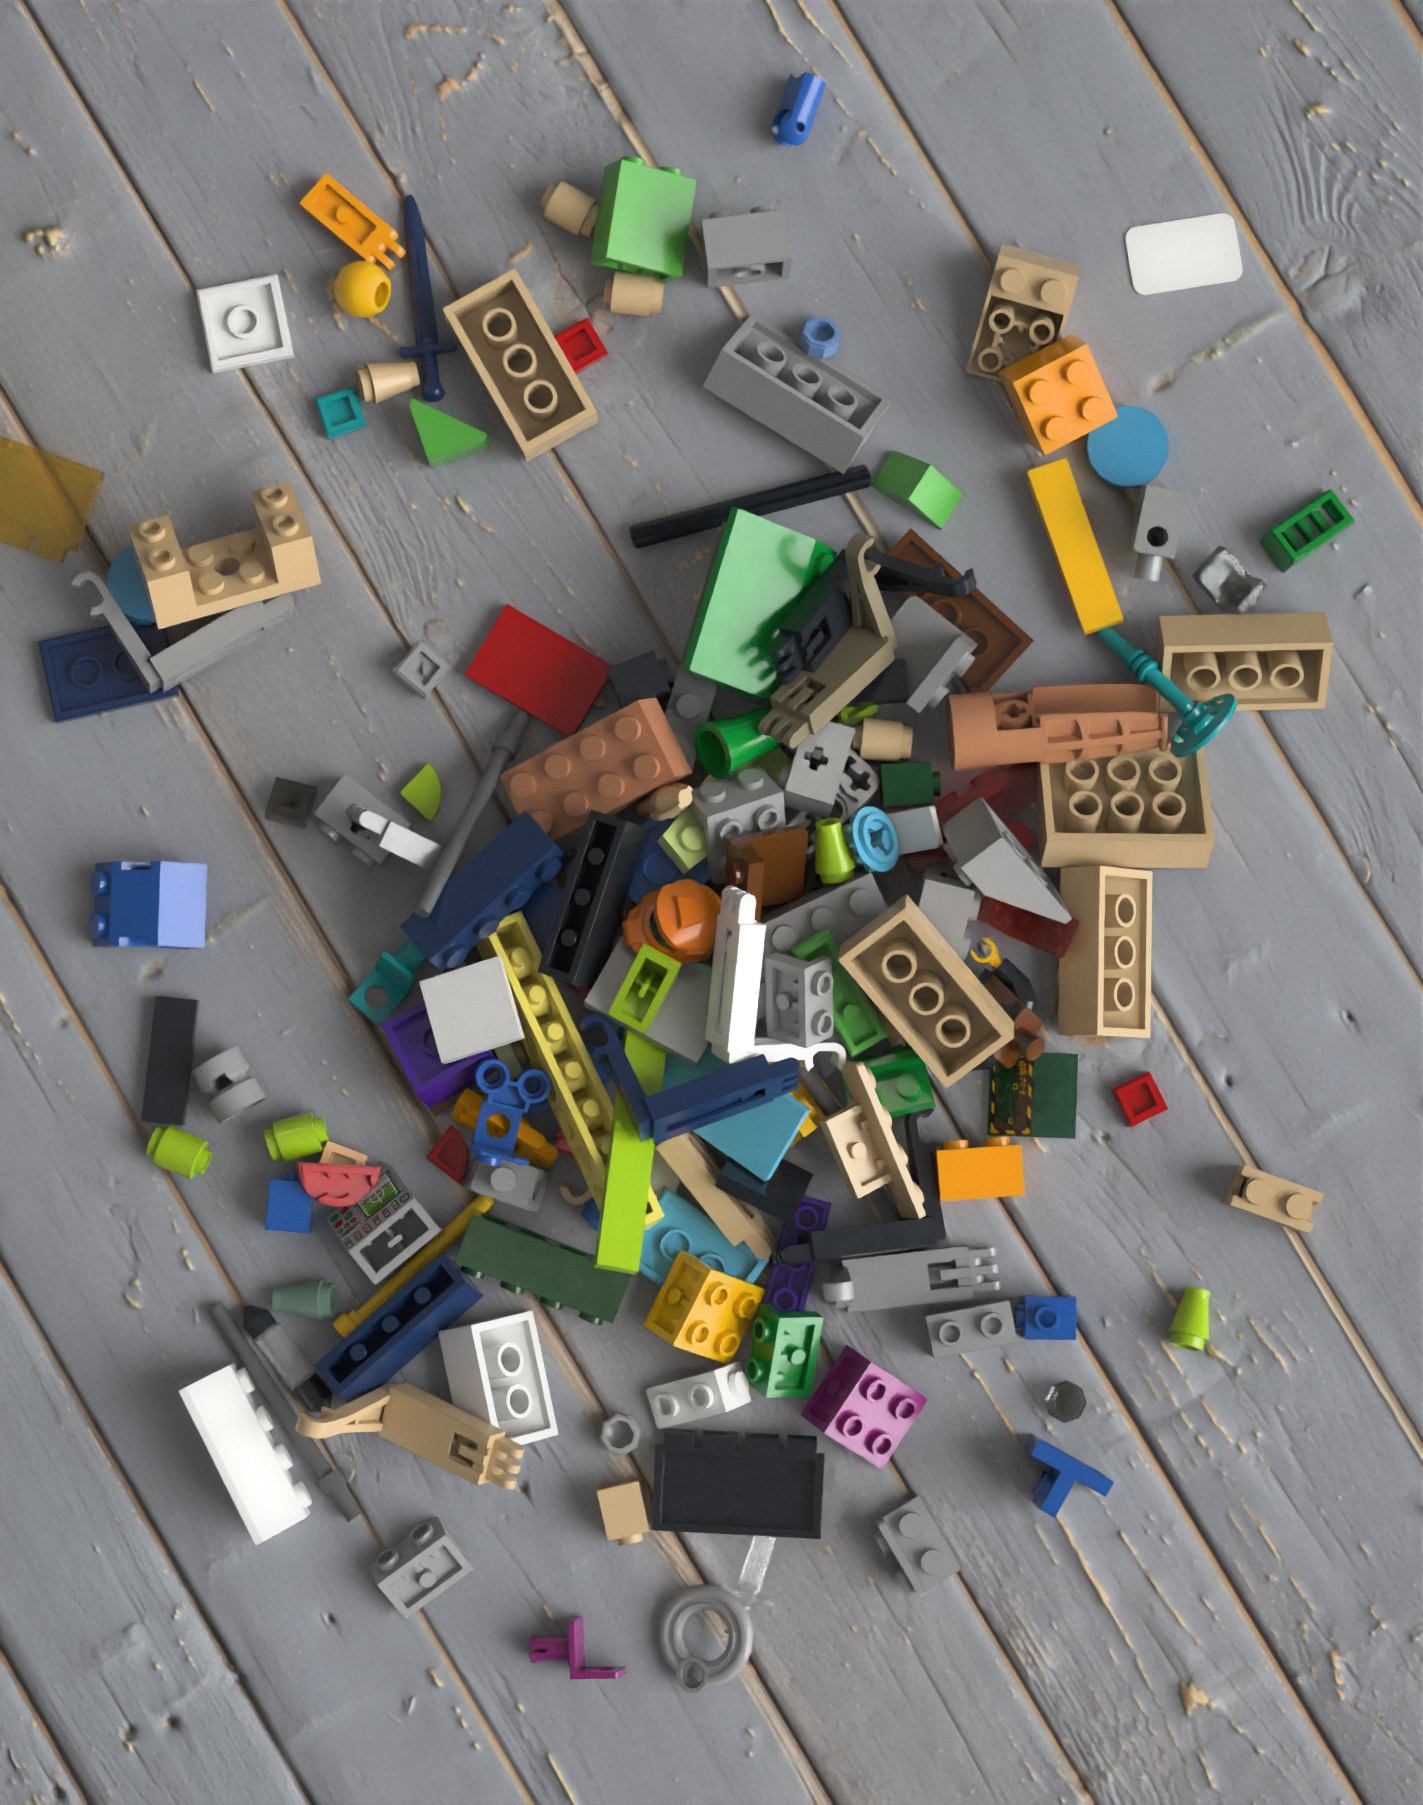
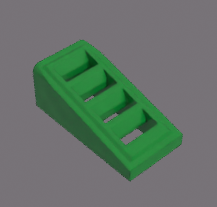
(1285, 546)

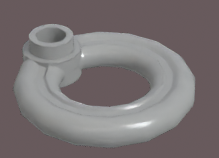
(672, 1644)

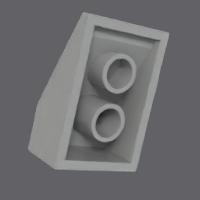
(998, 862)

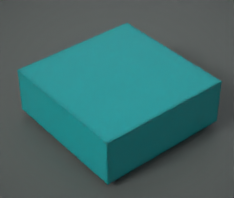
(341, 413)

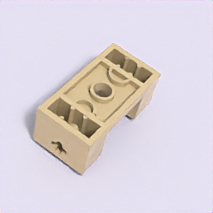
(268, 561)

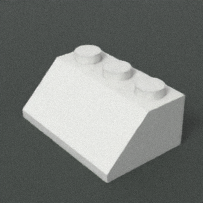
(500, 1375)

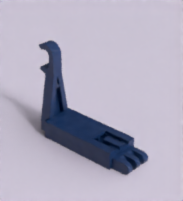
(695, 1101)

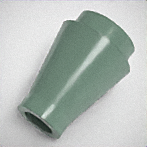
(308, 1299)

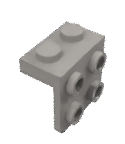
(932, 650)
(735, 808)

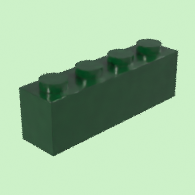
(540, 1266)

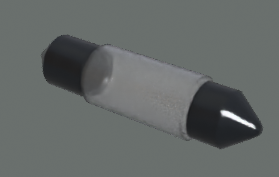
(286, 1358)

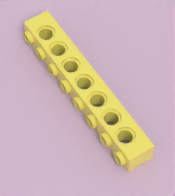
(558, 1050)

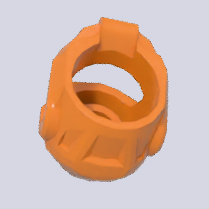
(685, 919)

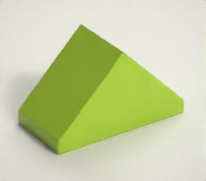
(645, 988)

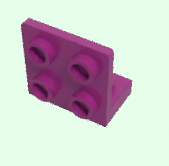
(863, 1407)

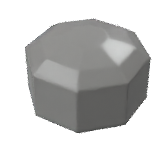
(620, 1434)

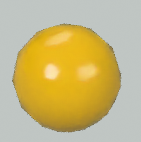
(362, 289)

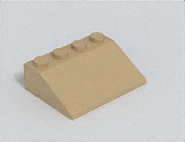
(1126, 811)

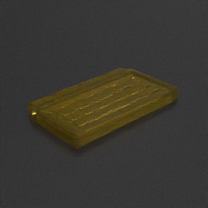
(44, 499)

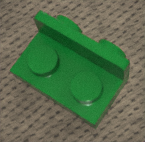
(900, 1081)
(784, 1352)

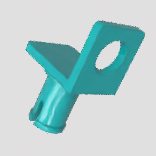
(392, 975)

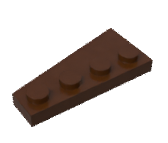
(997, 636)

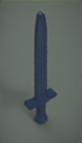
(422, 306)

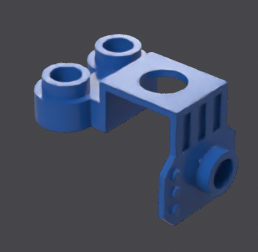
(507, 1098)

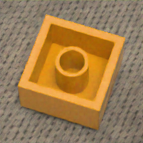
(1058, 394)

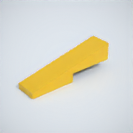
(1074, 546)

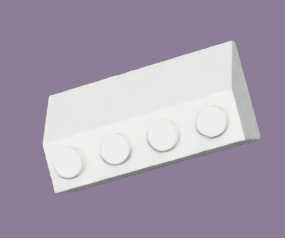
(246, 1453)

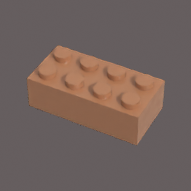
(598, 770)

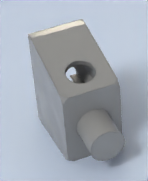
(1158, 509)
(509, 1183)

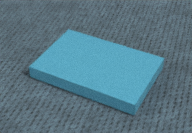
(694, 1232)

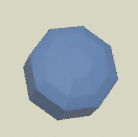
(819, 337)

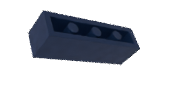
(486, 892)
(399, 1329)

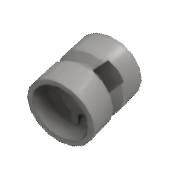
(236, 1098)

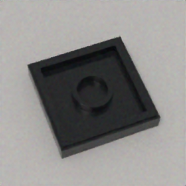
(777, 1196)

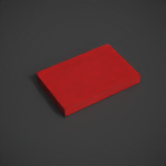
(539, 671)

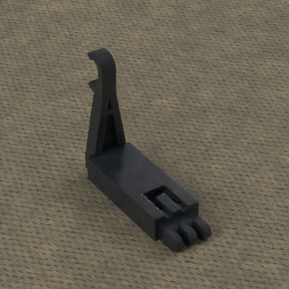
(826, 609)
(882, 1237)

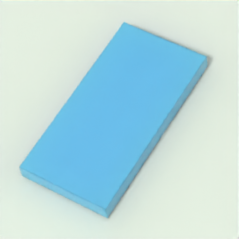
(753, 1137)

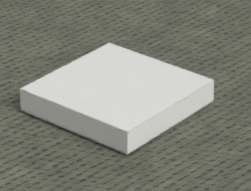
(245, 323)
(471, 1010)

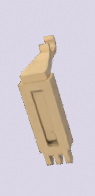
(699, 1173)
(426, 1428)

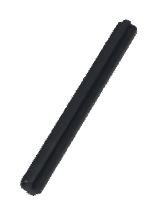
(757, 503)

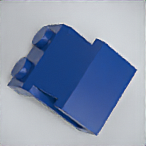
(149, 905)

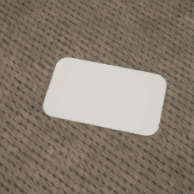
(1183, 254)

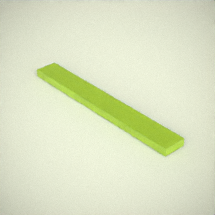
(628, 1166)

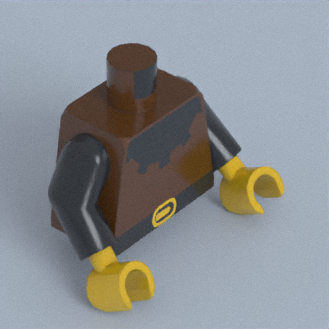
(1018, 1000)

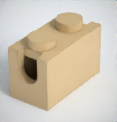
(1273, 1198)

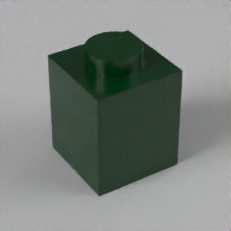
(908, 785)

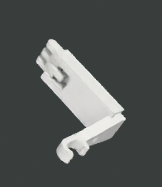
(736, 990)

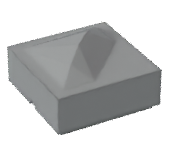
(421, 669)

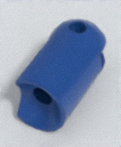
(797, 109)

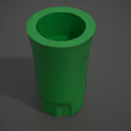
(732, 742)

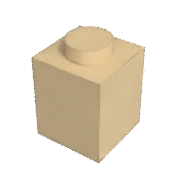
(623, 1511)

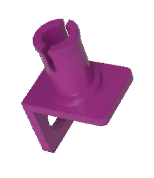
(571, 1649)

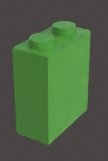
(643, 219)

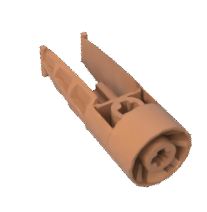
(1053, 724)

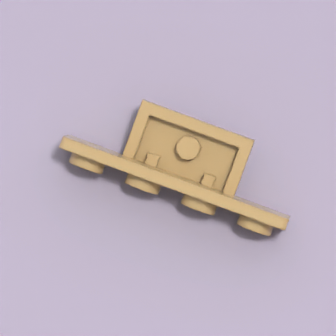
(866, 1146)

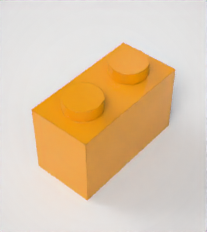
(979, 1171)

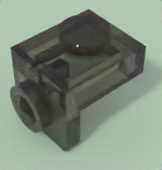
(1228, 582)

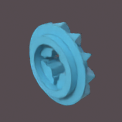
(884, 847)

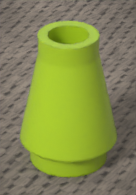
(833, 856)
(1191, 1321)

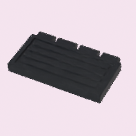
(738, 1489)

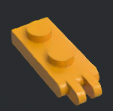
(351, 222)
(528, 1142)

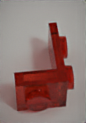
(1027, 926)

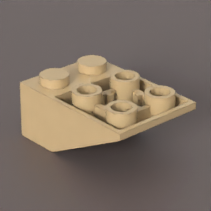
(1022, 309)

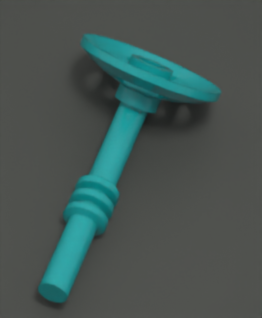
(1194, 716)

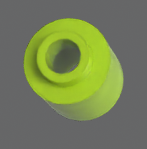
(296, 1137)
(179, 1151)

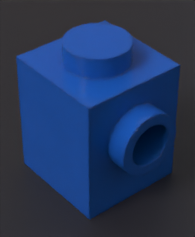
(1046, 1317)

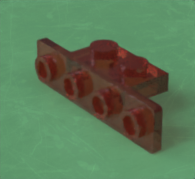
(1004, 792)

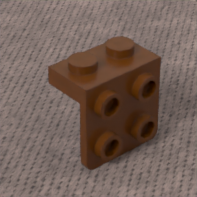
(768, 865)

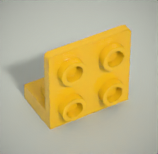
(703, 1309)

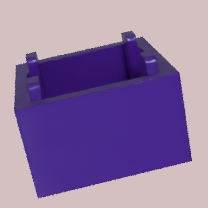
(417, 1051)

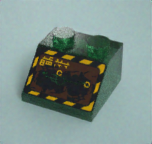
(1034, 1097)

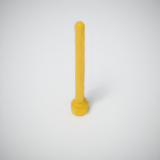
(348, 1322)

